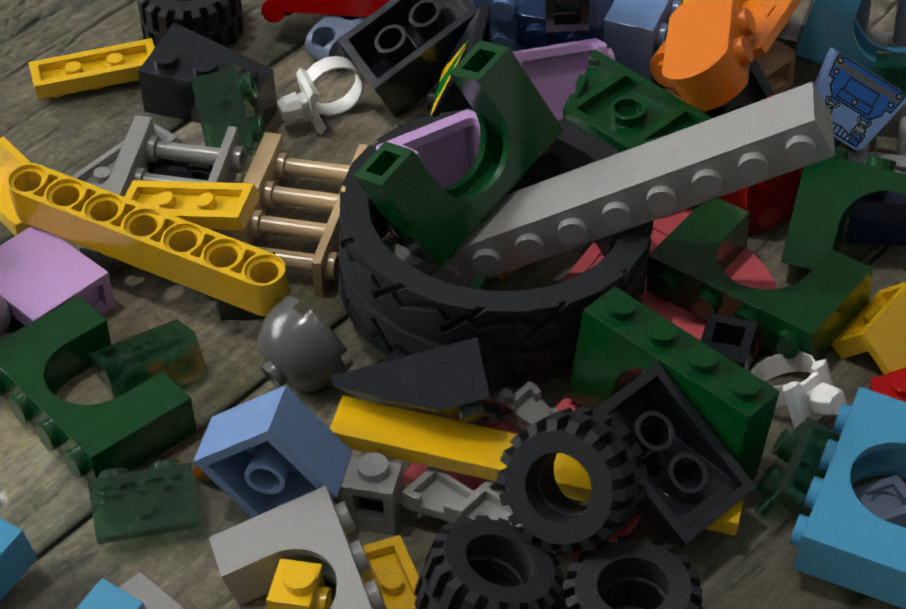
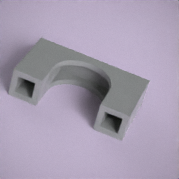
(299, 530)

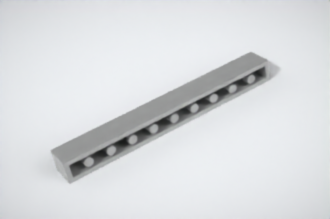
(641, 185)

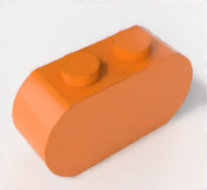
(709, 51)

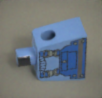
(856, 99)

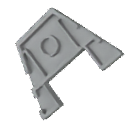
(448, 499)

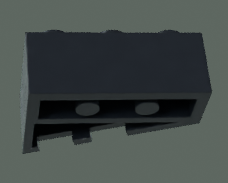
(186, 55)

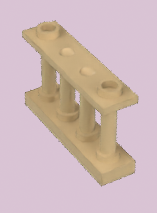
(266, 171)

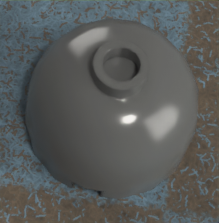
(299, 349)

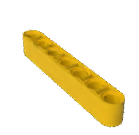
(148, 238)

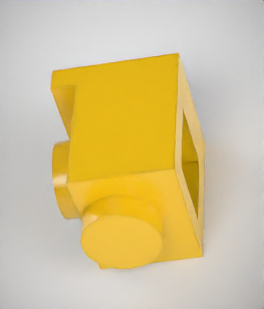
(299, 587)

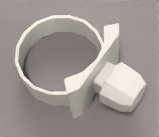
(295, 106)
(811, 397)

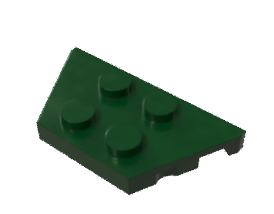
(625, 106)

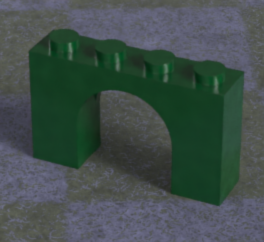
(513, 135)
(826, 199)
(790, 319)
(625, 337)
(93, 436)

